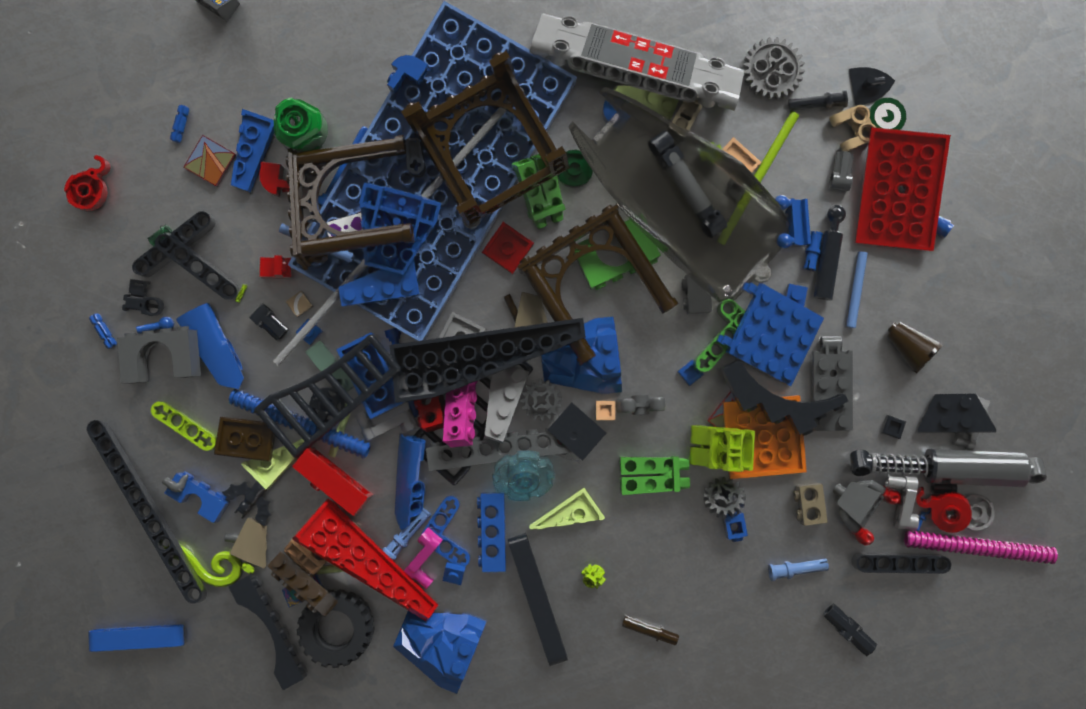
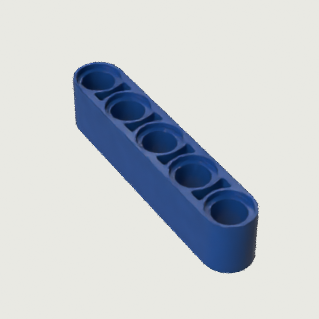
(136, 637)

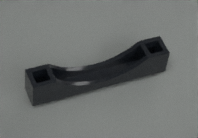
(250, 595)

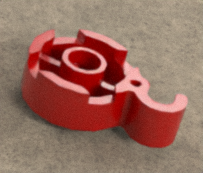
(89, 180)
(947, 502)

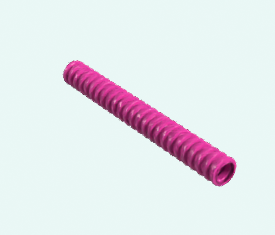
(981, 547)

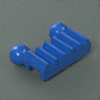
(798, 222)

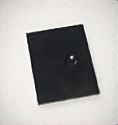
(577, 431)

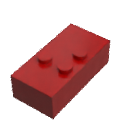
(332, 481)

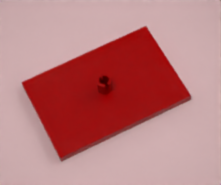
(919, 166)

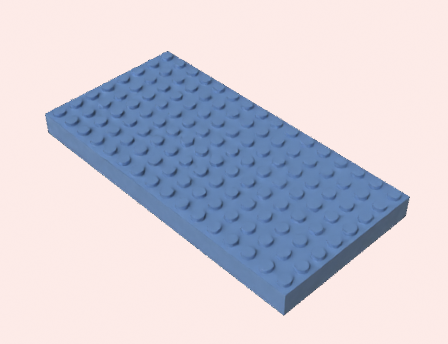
(457, 56)

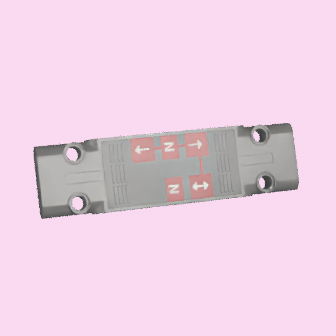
(637, 61)

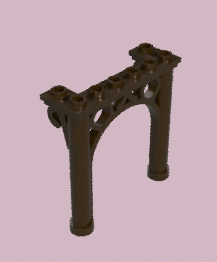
(311, 163)
(632, 252)

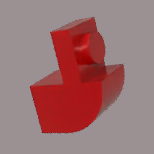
(272, 178)
(275, 267)

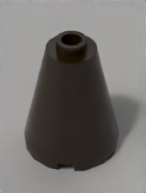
(913, 345)

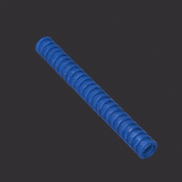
(333, 437)

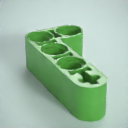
(732, 325)

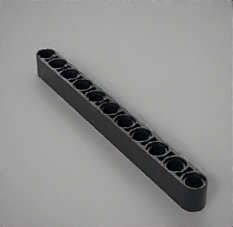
(138, 506)

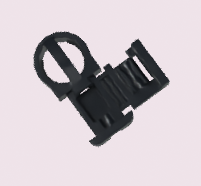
(134, 300)

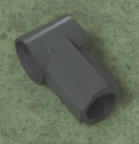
(841, 176)

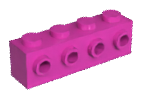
(460, 416)

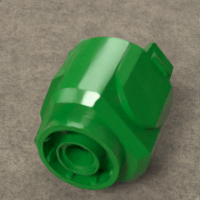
(307, 133)

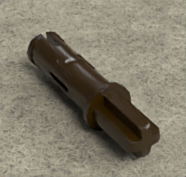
(652, 631)

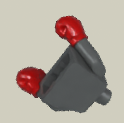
(859, 503)

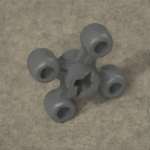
(640, 404)

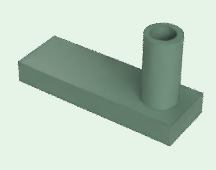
(324, 358)

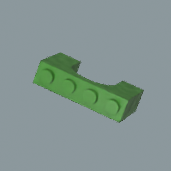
(599, 273)

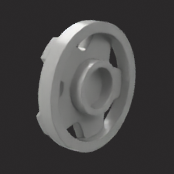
(979, 512)

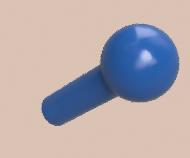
(164, 323)

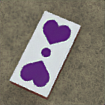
(347, 224)

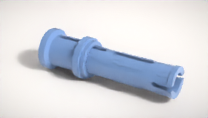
(401, 540)
(787, 569)

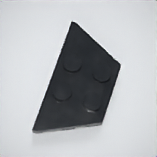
(956, 415)

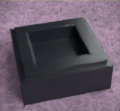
(893, 427)

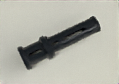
(827, 100)

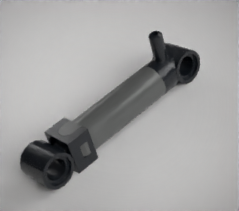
(671, 159)

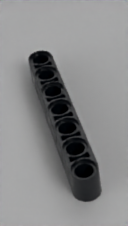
(537, 599)

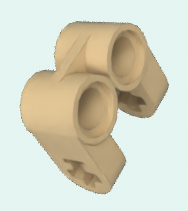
(857, 126)

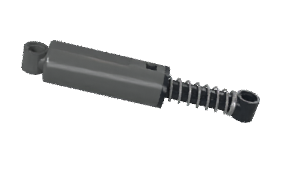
(956, 467)

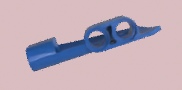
(213, 346)
(409, 490)

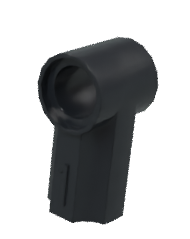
(265, 319)

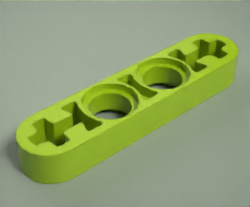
(182, 429)

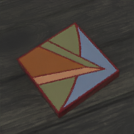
(209, 161)

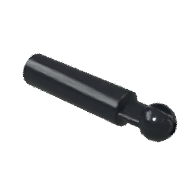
(829, 255)

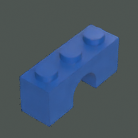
(212, 504)

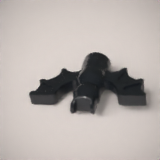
(252, 497)

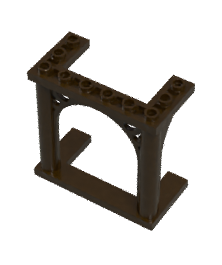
(505, 79)

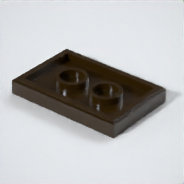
(244, 439)

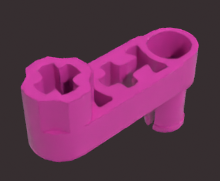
(430, 542)

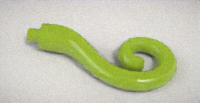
(215, 565)

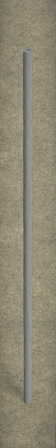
(361, 267)

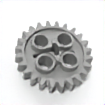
(784, 81)

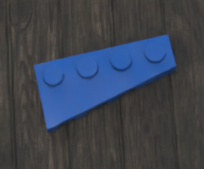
(379, 287)

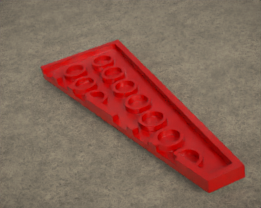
(346, 546)

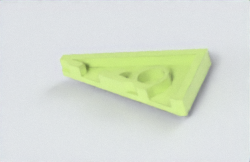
(658, 103)
(269, 472)
(575, 509)

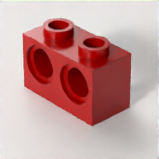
(435, 407)

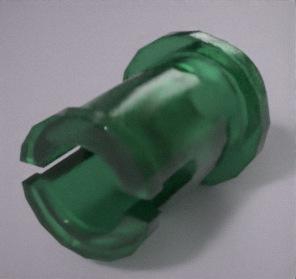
(163, 229)

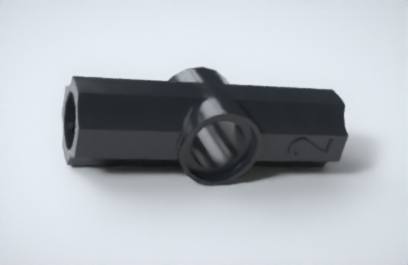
(850, 630)

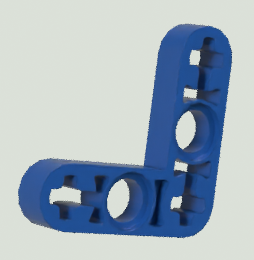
(439, 530)

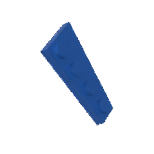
(253, 144)

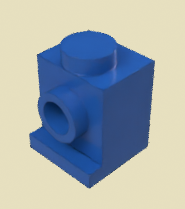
(740, 532)

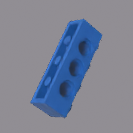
(498, 562)

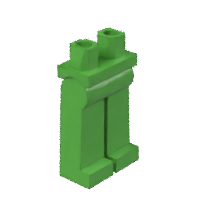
(544, 199)
(666, 480)

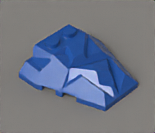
(390, 207)
(597, 375)
(440, 645)

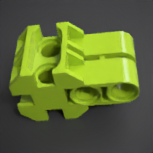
(722, 448)

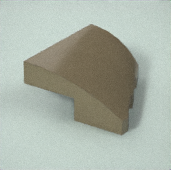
(530, 310)
(251, 543)

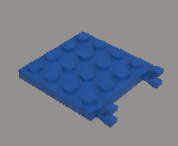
(773, 333)

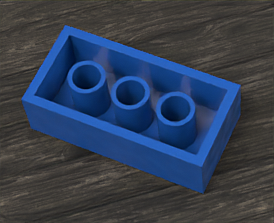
(383, 399)

